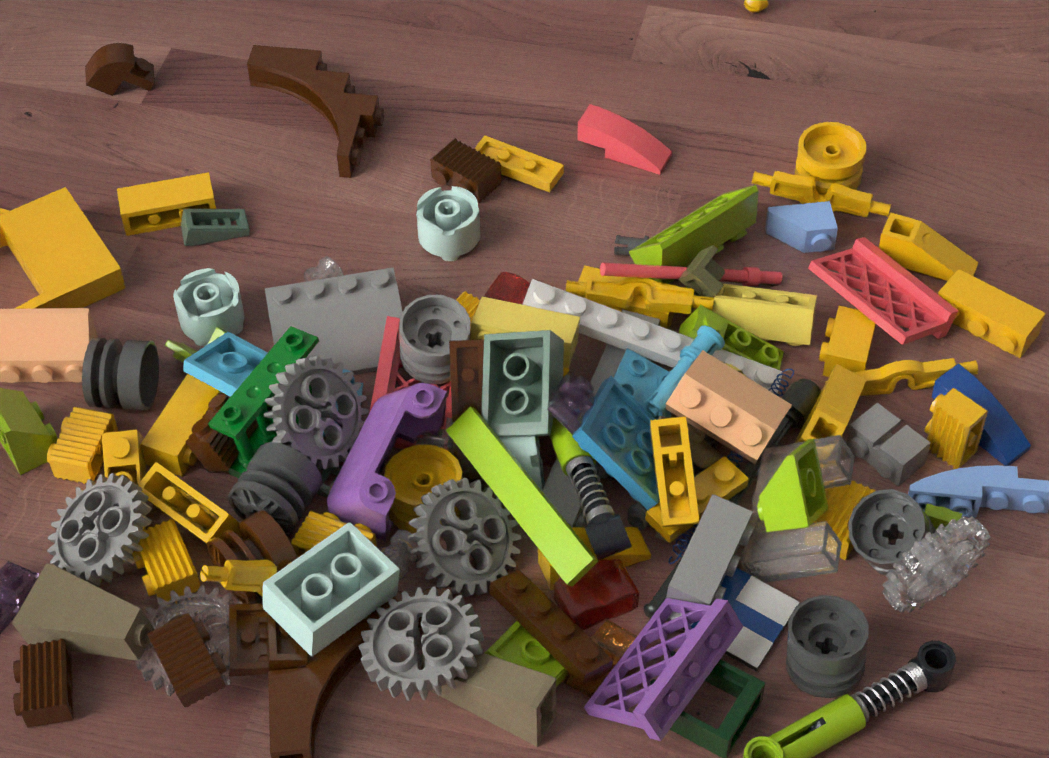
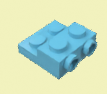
(224, 362)

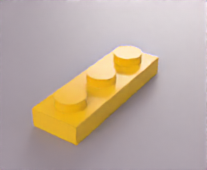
(522, 164)
(718, 479)

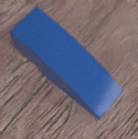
(1000, 434)

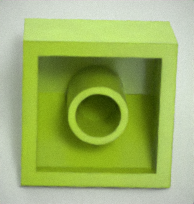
(23, 431)
(795, 492)

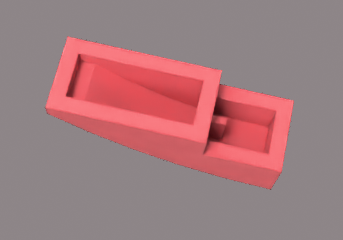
(622, 140)

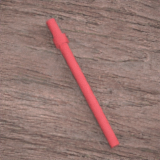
(747, 276)

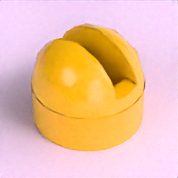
(755, 5)

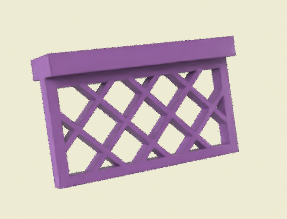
(678, 675)

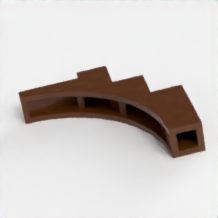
(328, 92)
(303, 693)

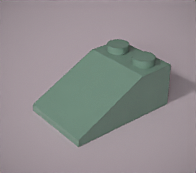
(520, 380)

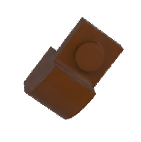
(117, 64)

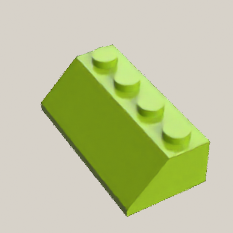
(710, 225)

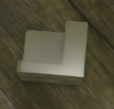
(704, 274)

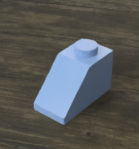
(803, 226)

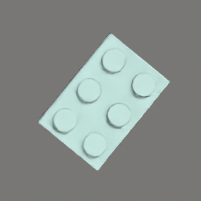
(330, 588)

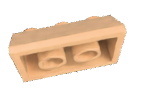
(44, 344)
(728, 406)

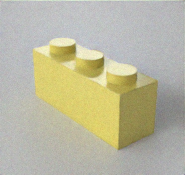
(768, 312)
(506, 317)

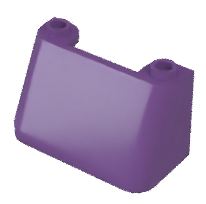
(359, 489)

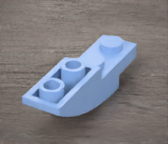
(982, 486)

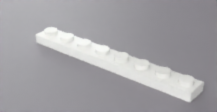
(634, 333)

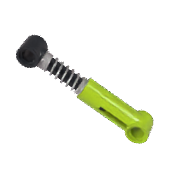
(604, 527)
(850, 713)

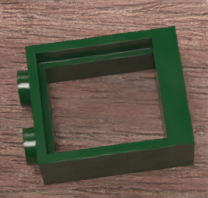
(749, 697)

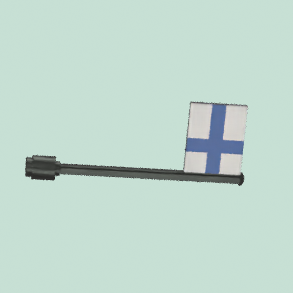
(757, 605)

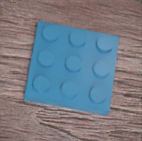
(620, 440)

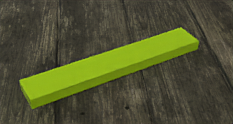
(522, 497)

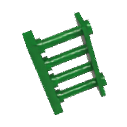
(249, 399)

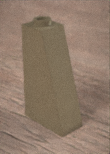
(83, 616)
(506, 696)

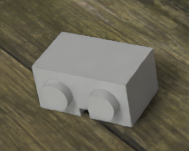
(891, 454)

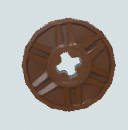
(261, 541)

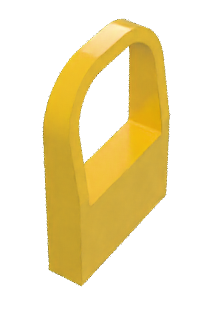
(60, 253)

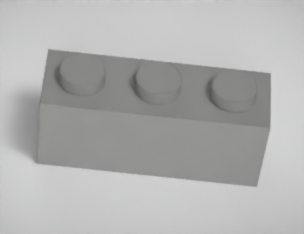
(711, 552)

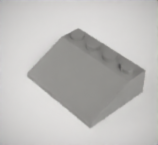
(342, 311)

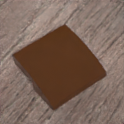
(259, 643)

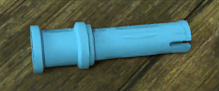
(707, 340)

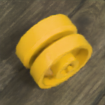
(831, 155)
(413, 475)

